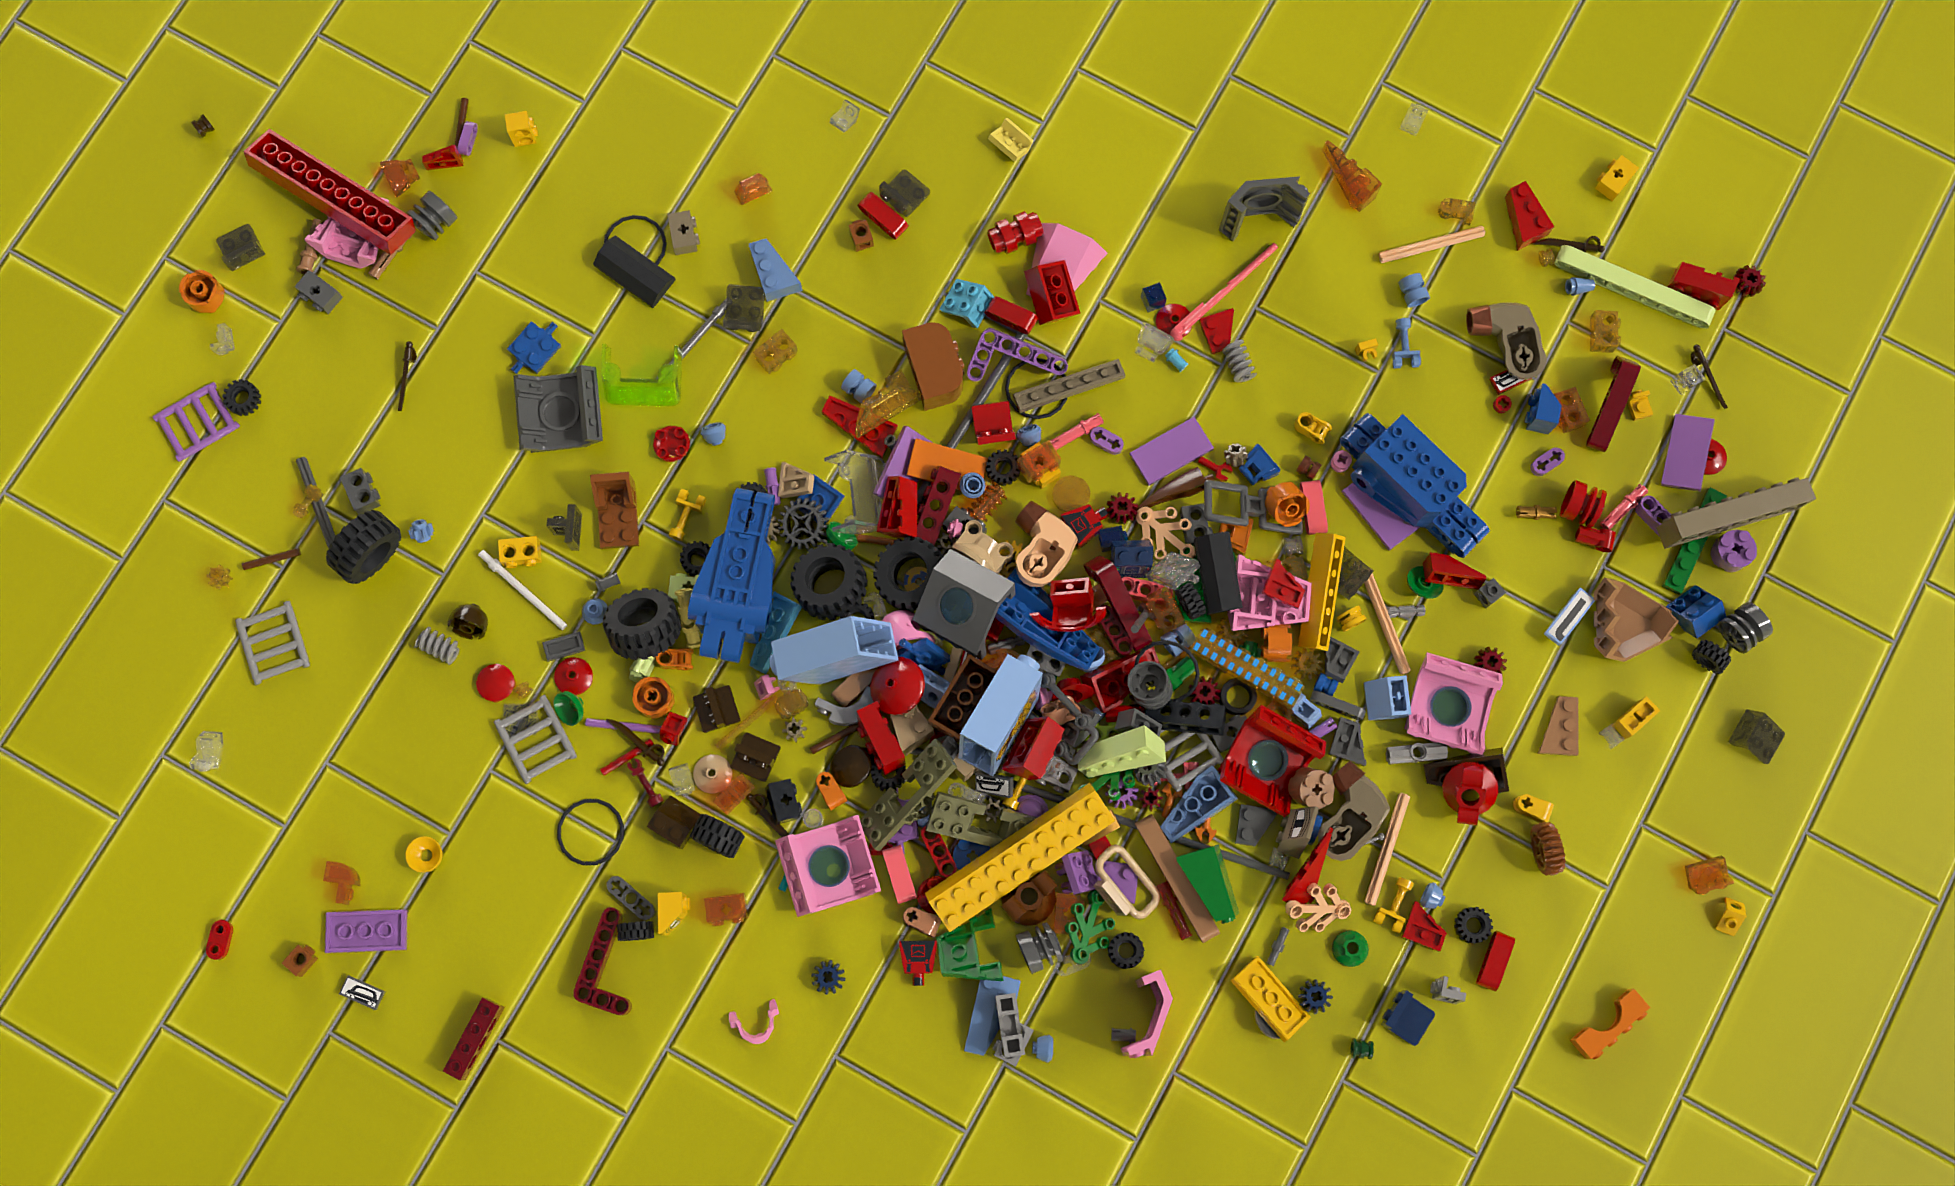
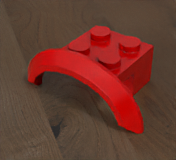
(1071, 606)

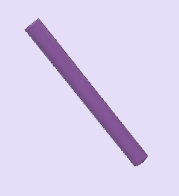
(632, 726)

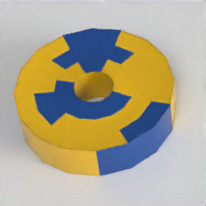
(911, 577)

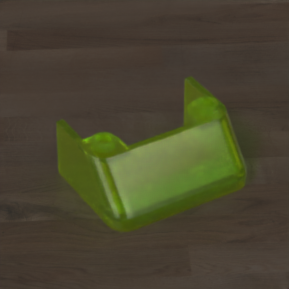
(642, 392)

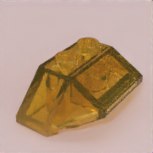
(884, 406)

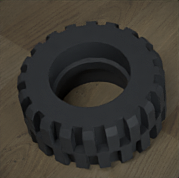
(363, 546)
(890, 563)
(813, 566)
(646, 639)

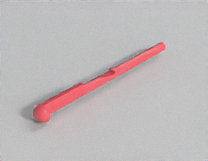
(1202, 309)

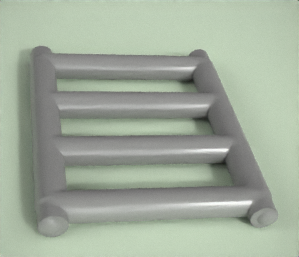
(297, 643)
(1206, 744)
(518, 758)

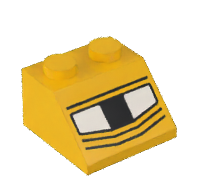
(671, 911)

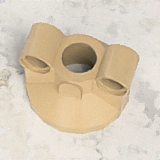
(982, 548)

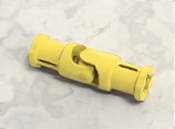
(691, 631)

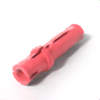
(1082, 428)
(1630, 501)

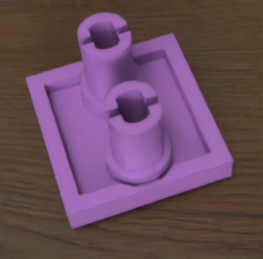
(1079, 872)

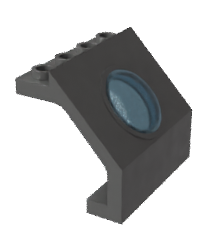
(962, 602)

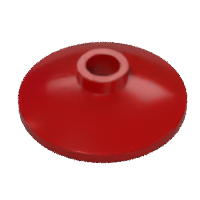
(1164, 317)
(1718, 462)
(582, 679)

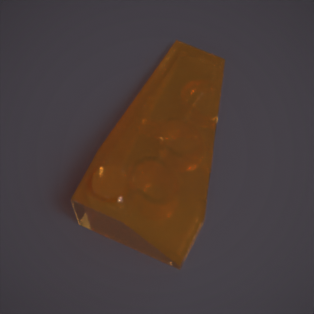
(1357, 184)

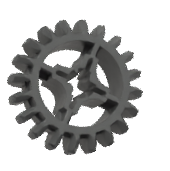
(791, 512)

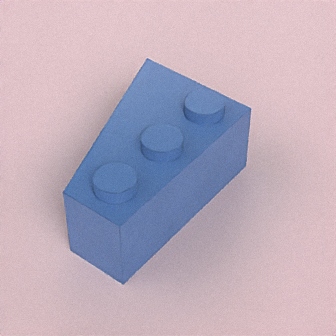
(772, 271)

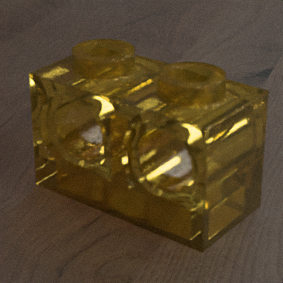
(1599, 330)
(771, 348)

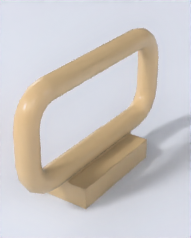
(1113, 895)

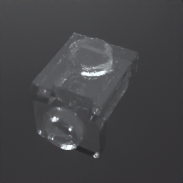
(845, 116)
(682, 780)

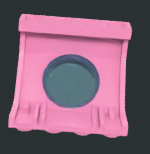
(1452, 703)
(828, 866)

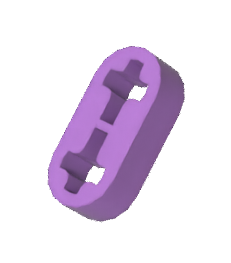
(467, 138)
(1104, 444)
(1549, 464)

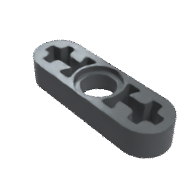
(1337, 705)
(616, 893)

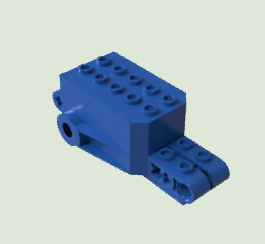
(1413, 480)
(736, 580)

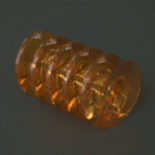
(987, 502)

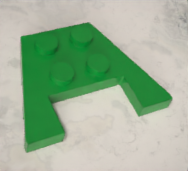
(960, 952)

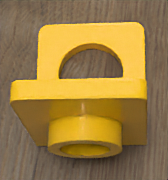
(1732, 917)

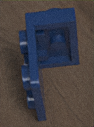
(1408, 1017)

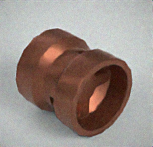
(1304, 466)

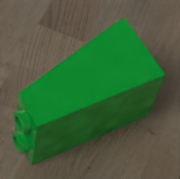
(1211, 881)

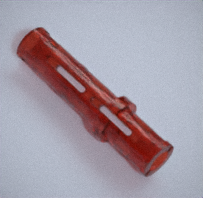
(1183, 932)

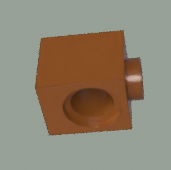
(861, 242)
(291, 960)

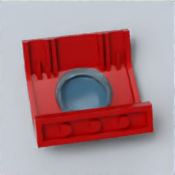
(1267, 756)

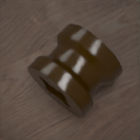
(202, 125)

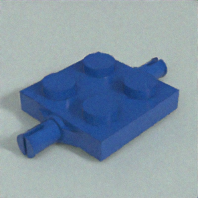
(534, 347)
(924, 653)

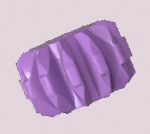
(1125, 798)

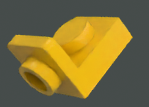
(1639, 405)

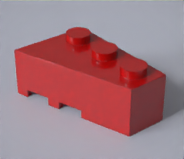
(1703, 285)

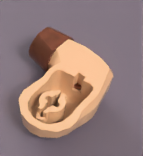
(1049, 548)

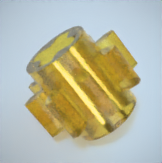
(216, 573)

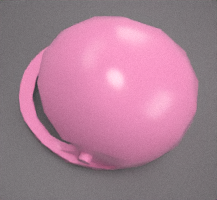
(905, 627)

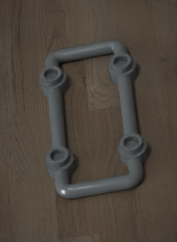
(1082, 721)

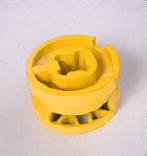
(1351, 618)

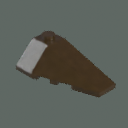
(1491, 758)

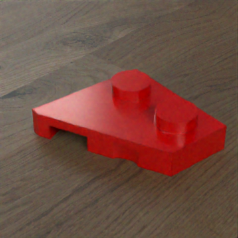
(1282, 586)
(1423, 929)

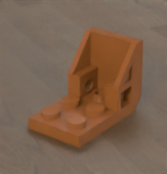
(617, 509)

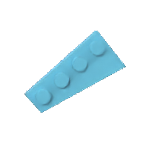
(781, 620)

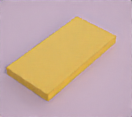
(1270, 999)

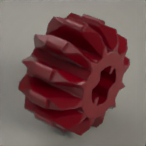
(1750, 280)
(1114, 504)
(1493, 656)
(1210, 697)

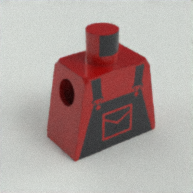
(1084, 522)
(918, 959)

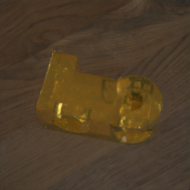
(1457, 209)

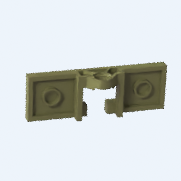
(887, 813)
(954, 817)

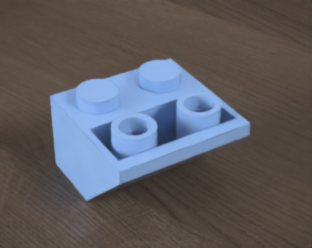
(1387, 698)

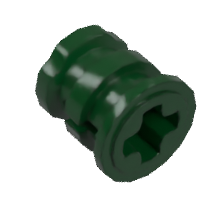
(1362, 1049)

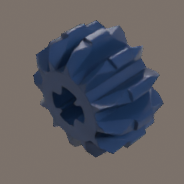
(821, 979)
(1313, 988)

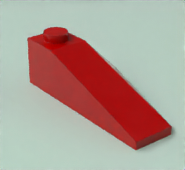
(1111, 680)
(1308, 873)

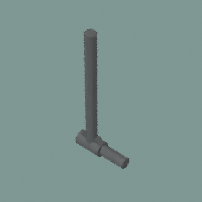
(1143, 616)

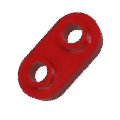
(221, 940)

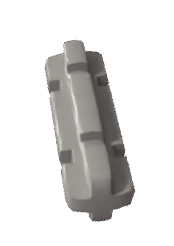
(1406, 611)
(1008, 643)

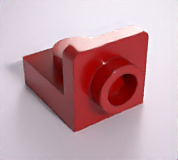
(672, 728)

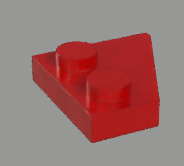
(443, 158)
(1217, 329)

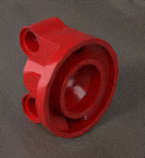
(1470, 776)

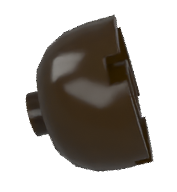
(469, 621)

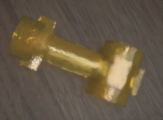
(313, 494)
(1098, 636)

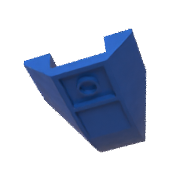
(1068, 647)

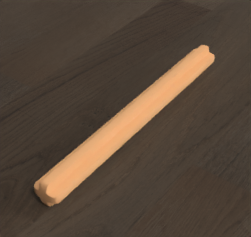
(1431, 244)
(1387, 625)
(1387, 849)

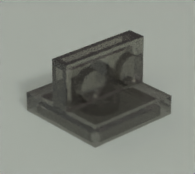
(569, 527)

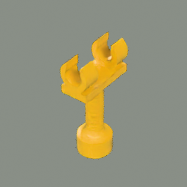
(677, 532)
(1012, 802)
(1404, 885)

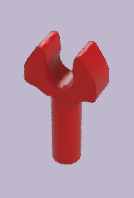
(1216, 468)

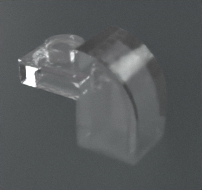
(209, 751)

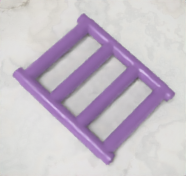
(214, 434)

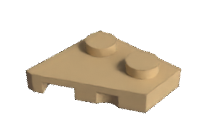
(794, 481)

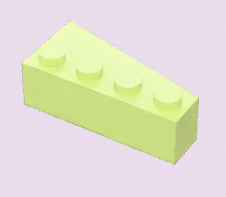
(1123, 752)

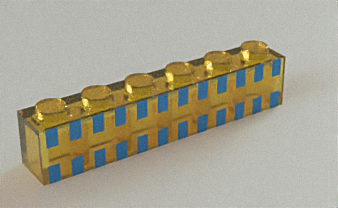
(1247, 668)

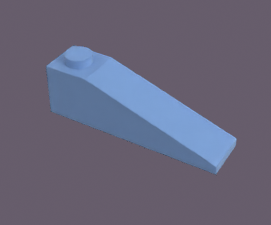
(1199, 803)
(985, 1019)

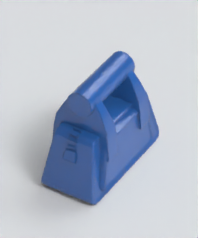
(1261, 464)

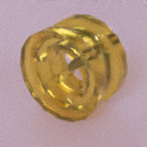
(1546, 257)
(523, 690)

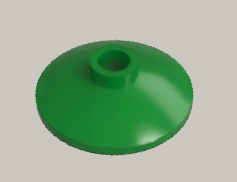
(1418, 585)

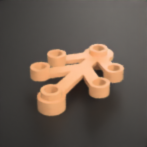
(1163, 530)
(1340, 909)

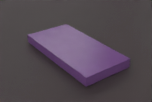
(1171, 451)
(1687, 452)
(899, 459)
(1382, 521)
(366, 931)

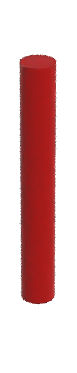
(624, 758)

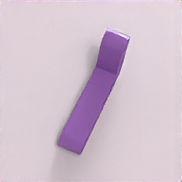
(1013, 351)

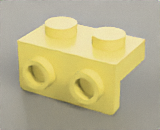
(1011, 140)

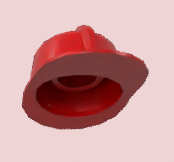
(1074, 688)

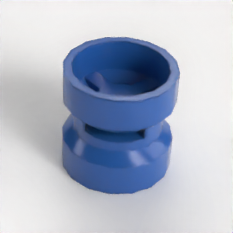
(1325, 685)

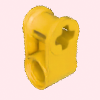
(1314, 427)
(1536, 808)

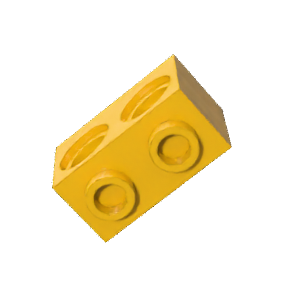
(521, 128)
(520, 546)
(1636, 717)

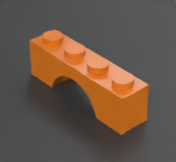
(1629, 1008)

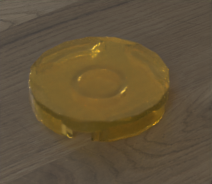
(1070, 493)

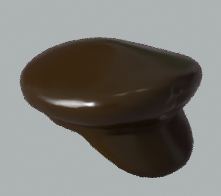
(851, 766)

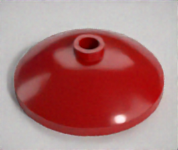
(906, 688)

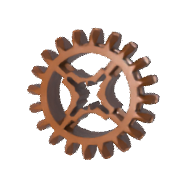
(1547, 848)

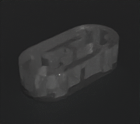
(1074, 968)

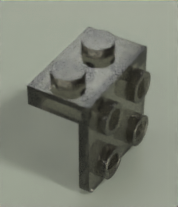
(904, 192)
(240, 247)
(744, 308)
(1352, 574)
(1758, 734)

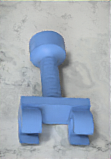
(1403, 325)

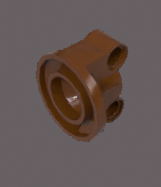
(1039, 911)

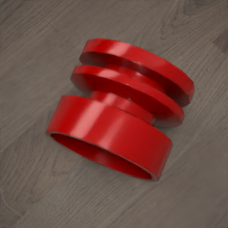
(1587, 505)

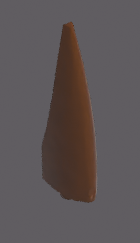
(1180, 487)

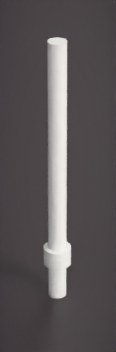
(496, 566)

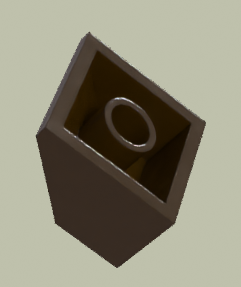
(674, 821)

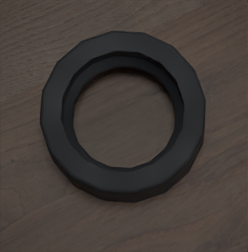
(1232, 710)

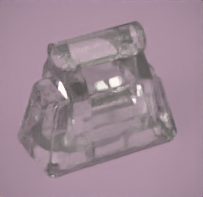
(1153, 339)

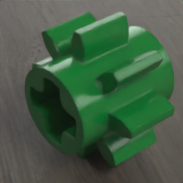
(1252, 647)

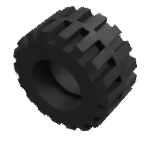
(717, 836)

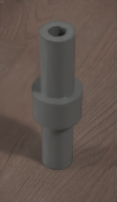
(1277, 946)

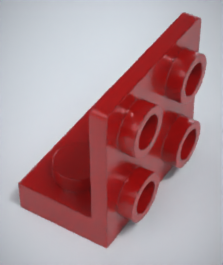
(992, 423)

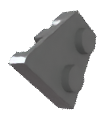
(1339, 660)
(1348, 742)
(1252, 824)

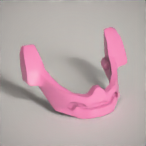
(761, 1037)

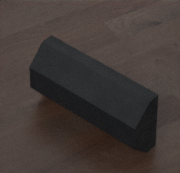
(633, 271)
(1218, 573)

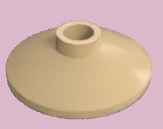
(717, 782)

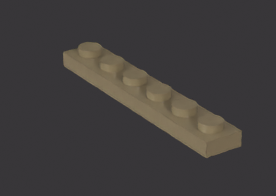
(1069, 386)

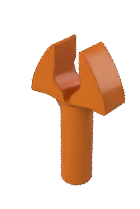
(1170, 799)
(1205, 826)

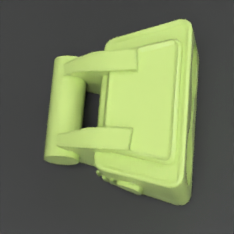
(641, 668)

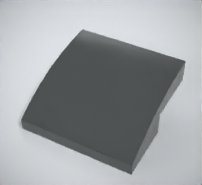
(1074, 735)

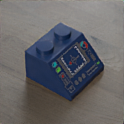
(1132, 557)

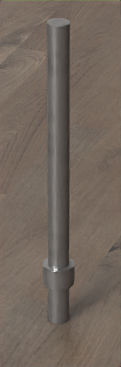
(718, 312)

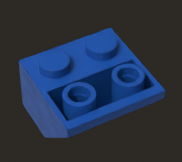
(1544, 410)
(1697, 611)

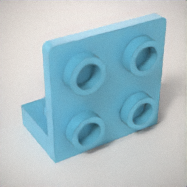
(967, 301)

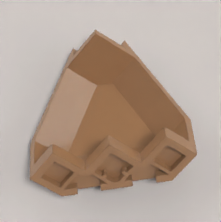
(1628, 621)

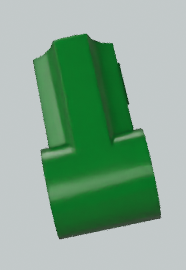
(1180, 672)

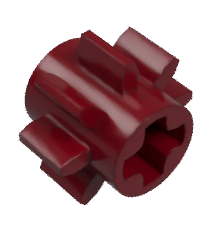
(1146, 802)

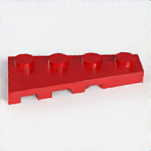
(846, 416)

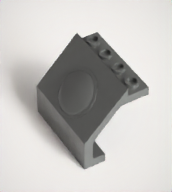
(1264, 196)
(558, 410)

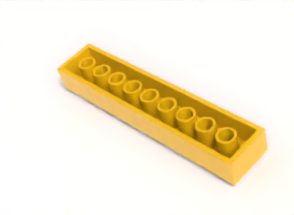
(1019, 857)

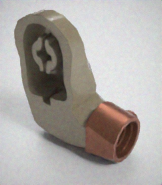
(1515, 333)
(1358, 816)

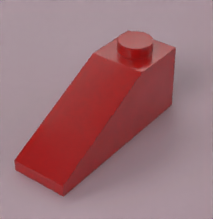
(1449, 571)

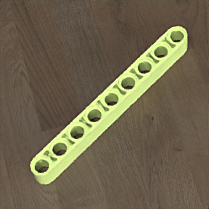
(1635, 286)

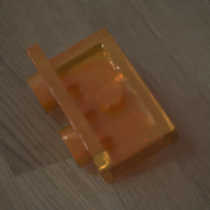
(1708, 875)

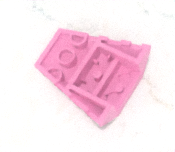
(1063, 243)
(342, 244)
(1258, 608)

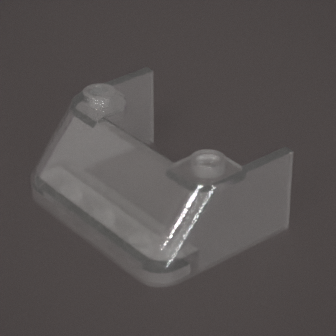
(863, 473)

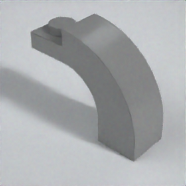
(843, 715)

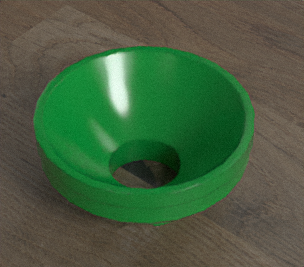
(847, 540)
(568, 708)
(1340, 952)

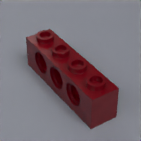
(944, 498)
(473, 1039)

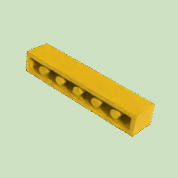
(1324, 577)

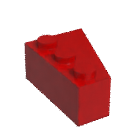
(1527, 215)
(899, 508)
(879, 739)

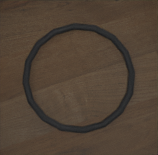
(641, 218)
(1015, 407)
(1185, 650)
(569, 810)

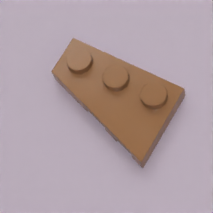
(1562, 730)

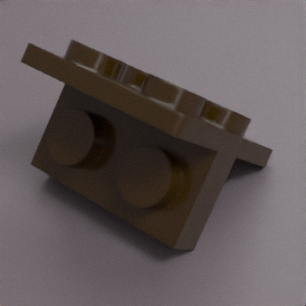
(716, 708)
(755, 757)

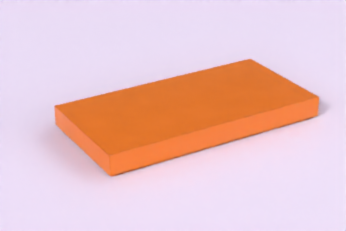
(930, 455)

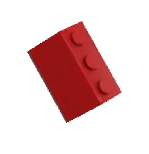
(1052, 292)
(1033, 748)

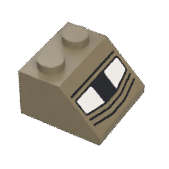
(1296, 831)

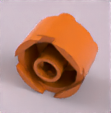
(201, 291)
(1286, 504)
(1276, 643)
(663, 693)

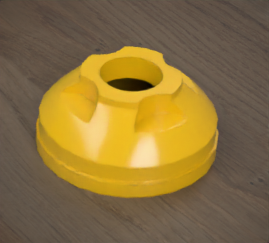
(415, 850)

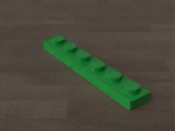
(1689, 552)

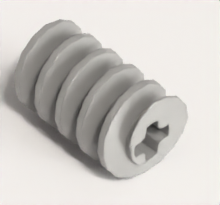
(1238, 361)
(437, 646)

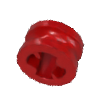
(1506, 400)

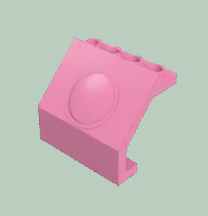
(1163, 1002)

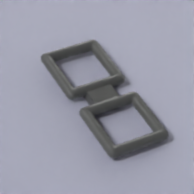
(1250, 506)

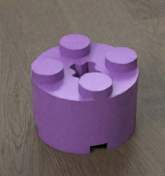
(1743, 554)

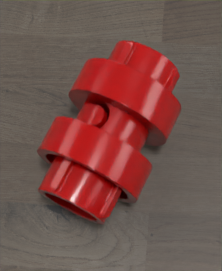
(1007, 235)

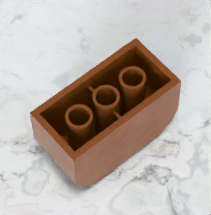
(934, 364)
(961, 697)

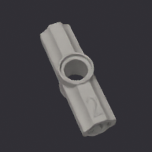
(1405, 754)

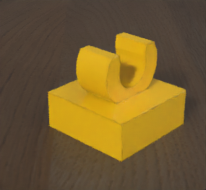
(1367, 347)

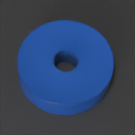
(1316, 828)

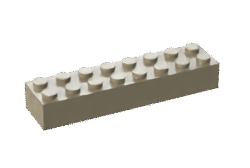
(1735, 512)

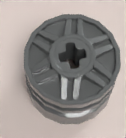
(432, 214)
(1745, 627)
(1148, 675)
(1039, 947)

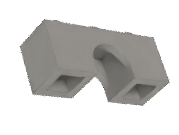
(1009, 1025)

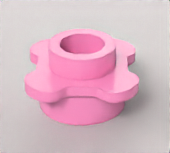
(954, 529)

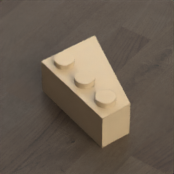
(911, 730)

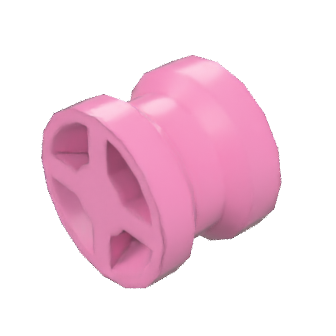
(1341, 465)

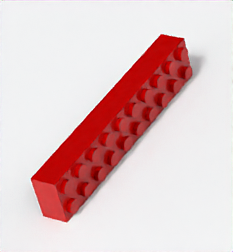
(330, 191)

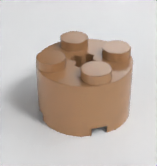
(1311, 787)

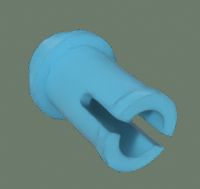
(1176, 360)

